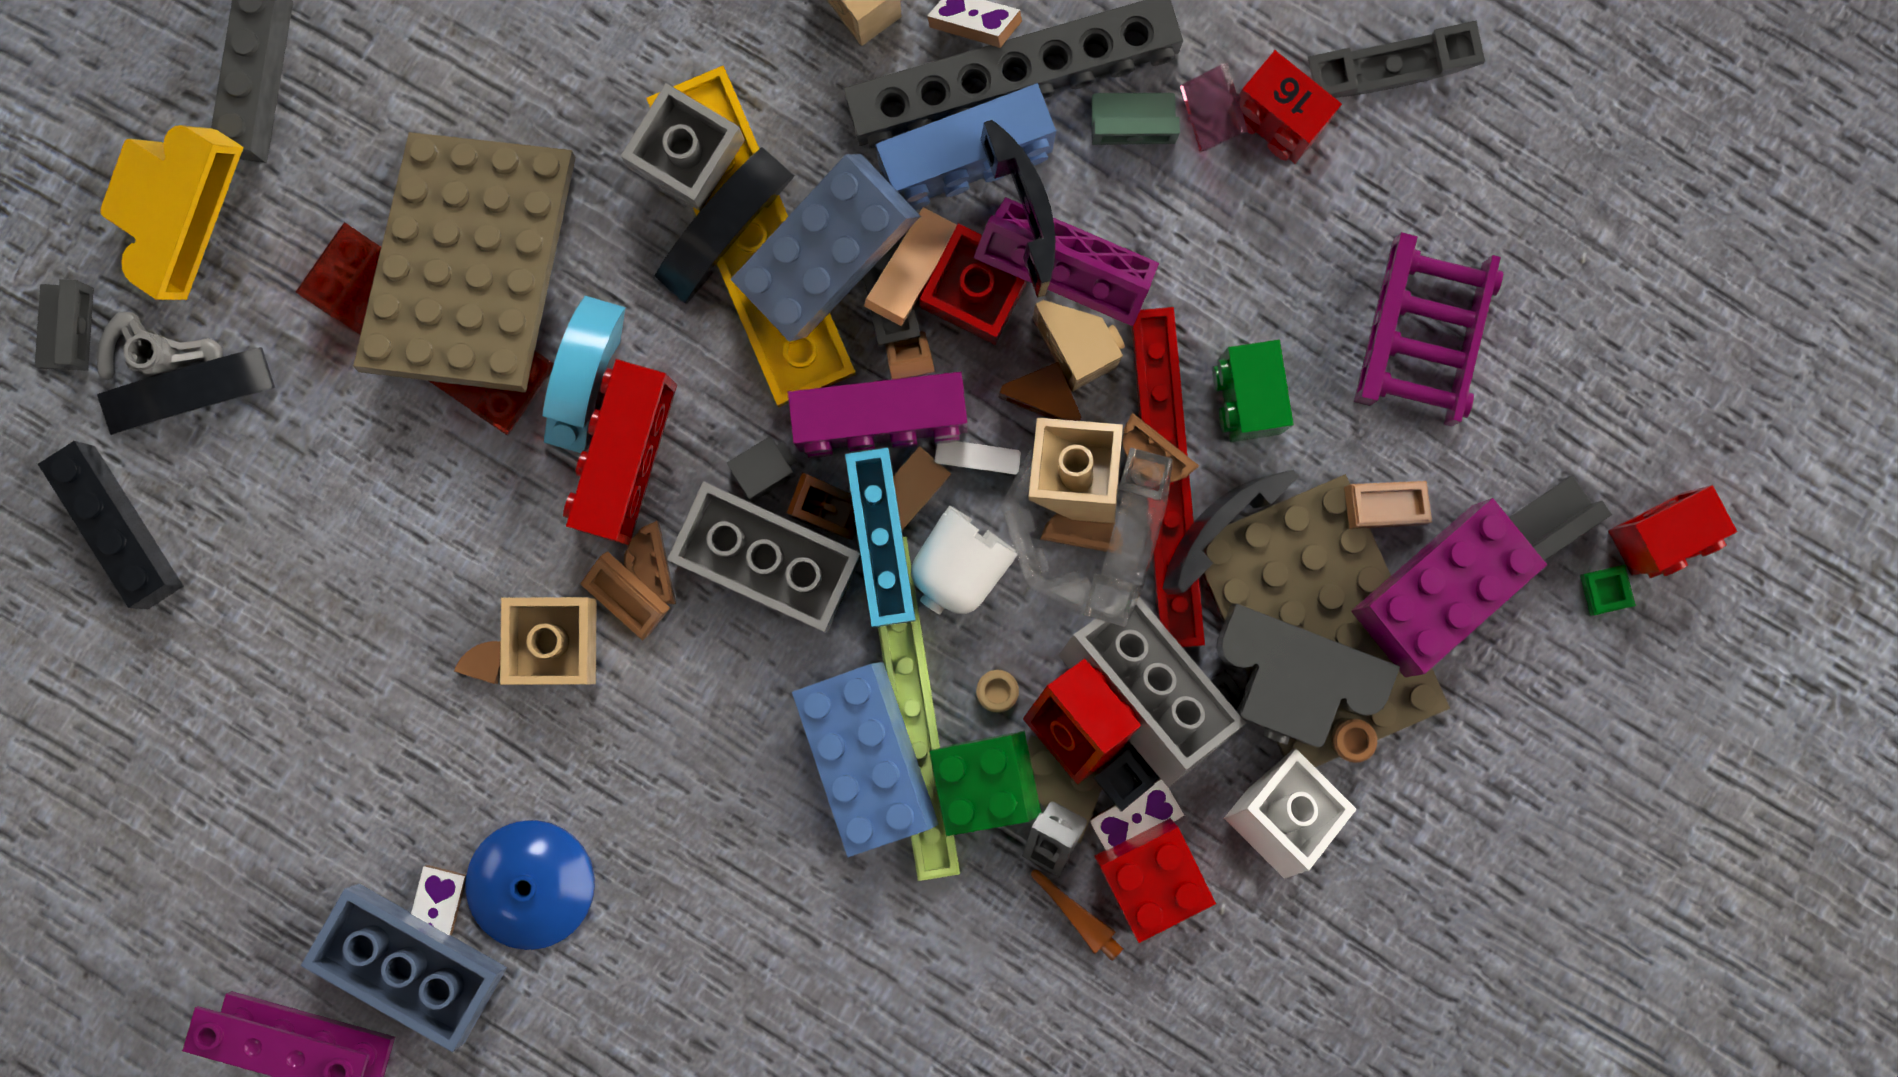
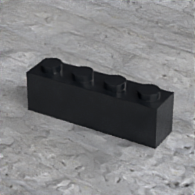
(110, 525)

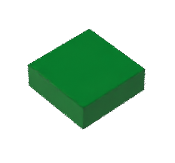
(1607, 590)

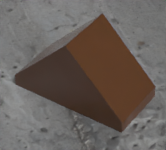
(1043, 393)
(823, 506)

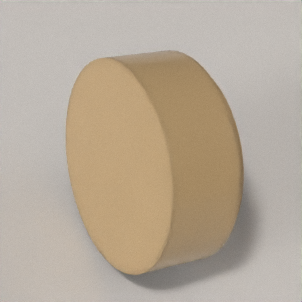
(997, 691)

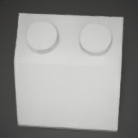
(1290, 815)

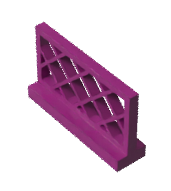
(1096, 280)

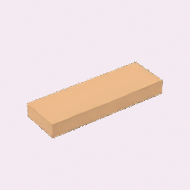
(910, 267)

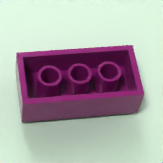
(878, 413)
(1449, 588)

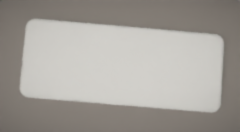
(978, 457)

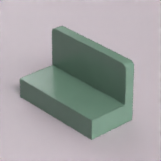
(1134, 118)

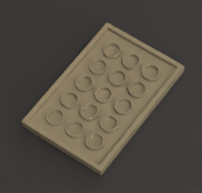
(465, 262)
(1311, 572)

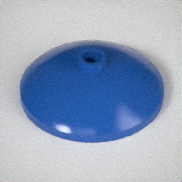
(558, 877)

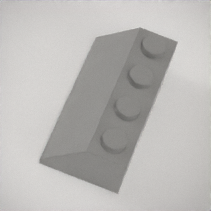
(1171, 696)

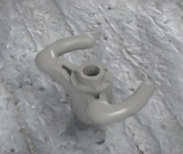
(147, 351)

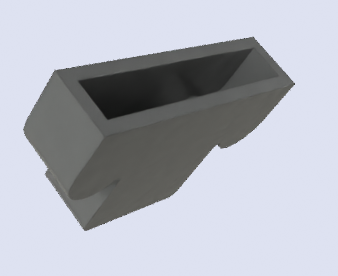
(1299, 676)

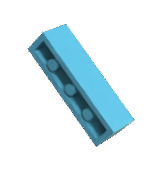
(880, 537)

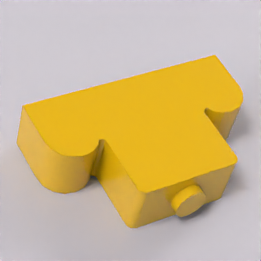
(169, 203)

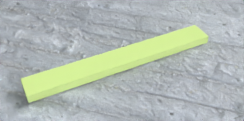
(908, 672)

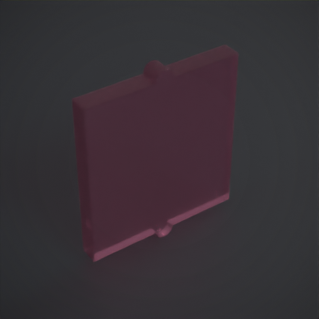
(1213, 107)

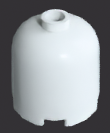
(959, 564)

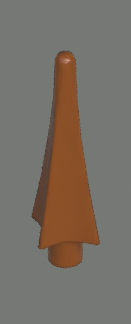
(1093, 930)

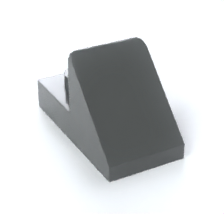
(1054, 838)

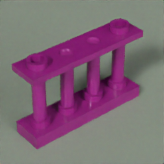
(1397, 301)
(285, 1040)

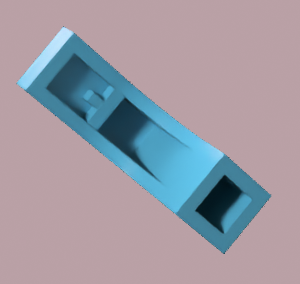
(578, 372)

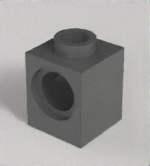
(763, 468)

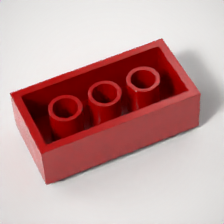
(620, 452)

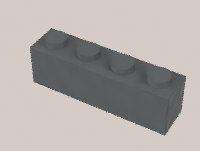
(252, 74)

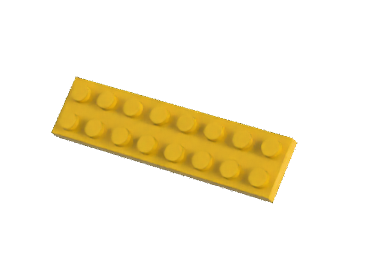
(787, 365)

